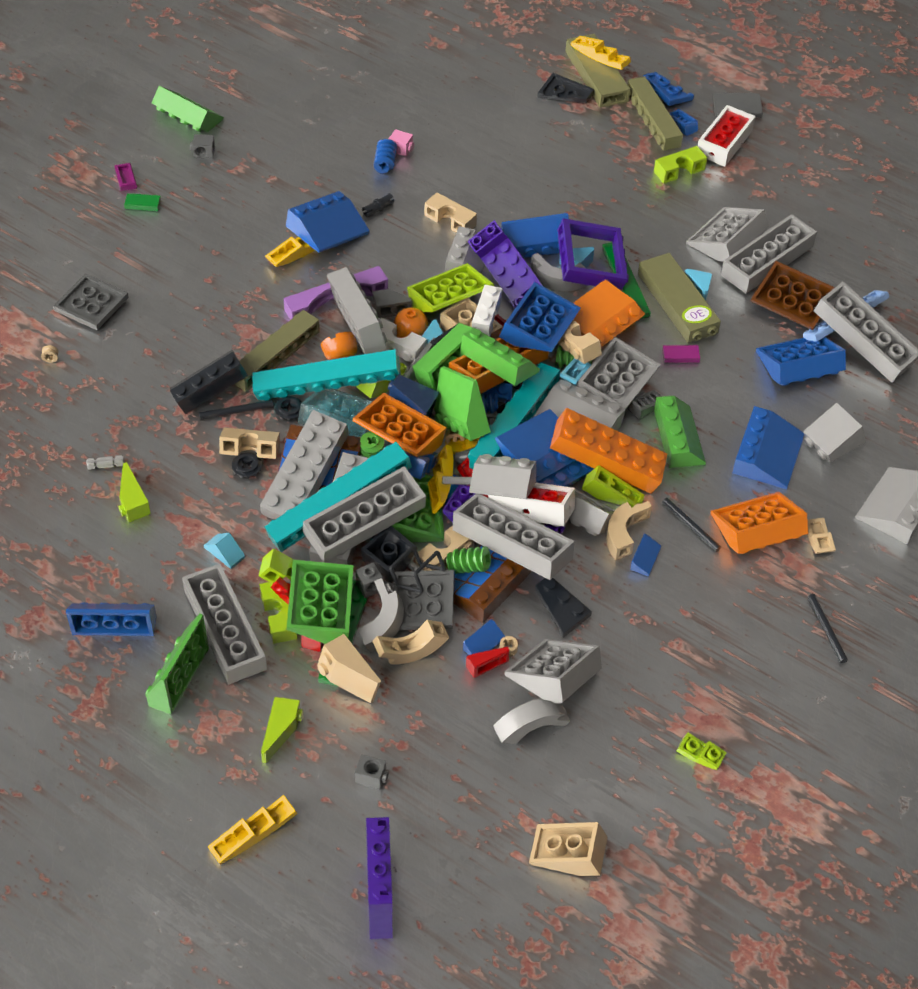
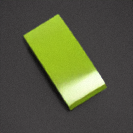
(700, 752)

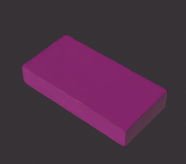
(125, 176)
(681, 354)

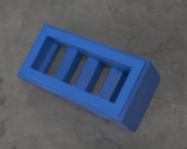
(686, 123)

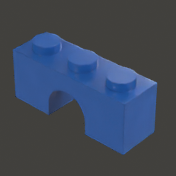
(422, 464)

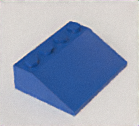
(326, 221)
(539, 320)
(802, 359)
(533, 442)
(768, 449)

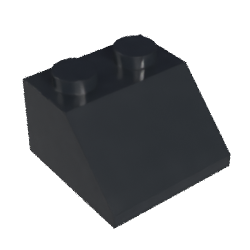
(385, 550)

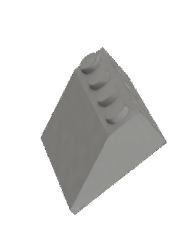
(729, 232)
(618, 373)
(567, 395)
(893, 504)
(556, 668)

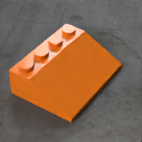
(606, 312)
(401, 424)
(760, 522)

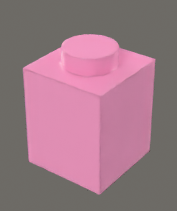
(404, 142)

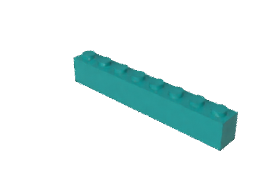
(326, 375)
(517, 411)
(289, 527)

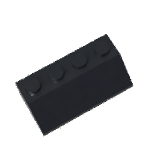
(208, 382)

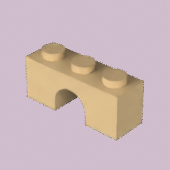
(442, 207)
(581, 347)
(237, 440)
(452, 540)

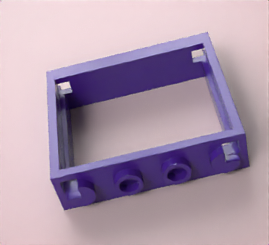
(588, 276)
(379, 878)

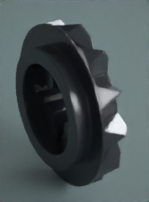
(283, 404)
(247, 459)

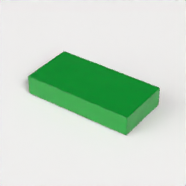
(142, 202)

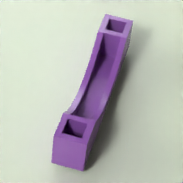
(312, 299)

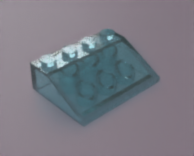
(335, 405)

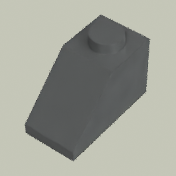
(389, 303)

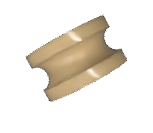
(49, 354)
(509, 640)

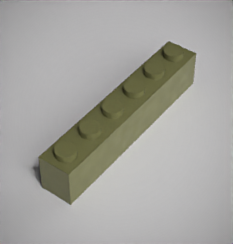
(654, 114)
(279, 346)

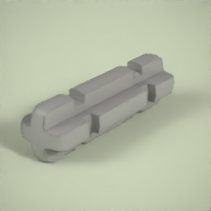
(105, 462)

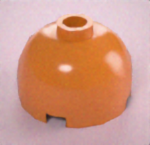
(409, 321)
(340, 347)

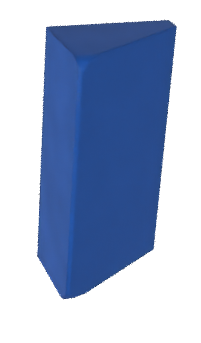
(645, 555)
(483, 639)

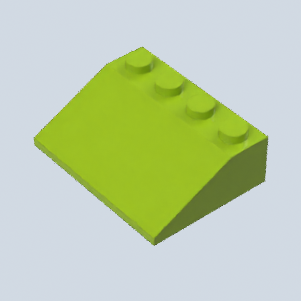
(447, 288)

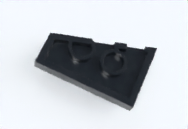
(565, 89)
(563, 606)

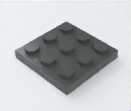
(91, 301)
(432, 604)

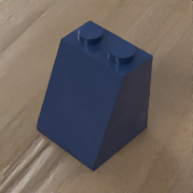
(413, 394)

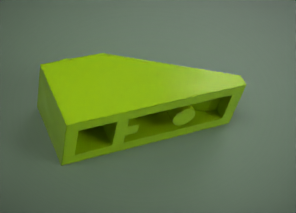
(610, 488)
(132, 499)
(281, 725)

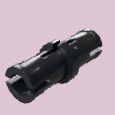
(378, 205)

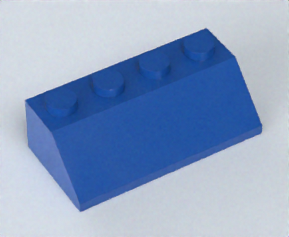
(534, 234)
(112, 619)

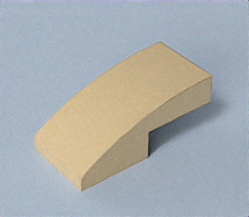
(819, 537)

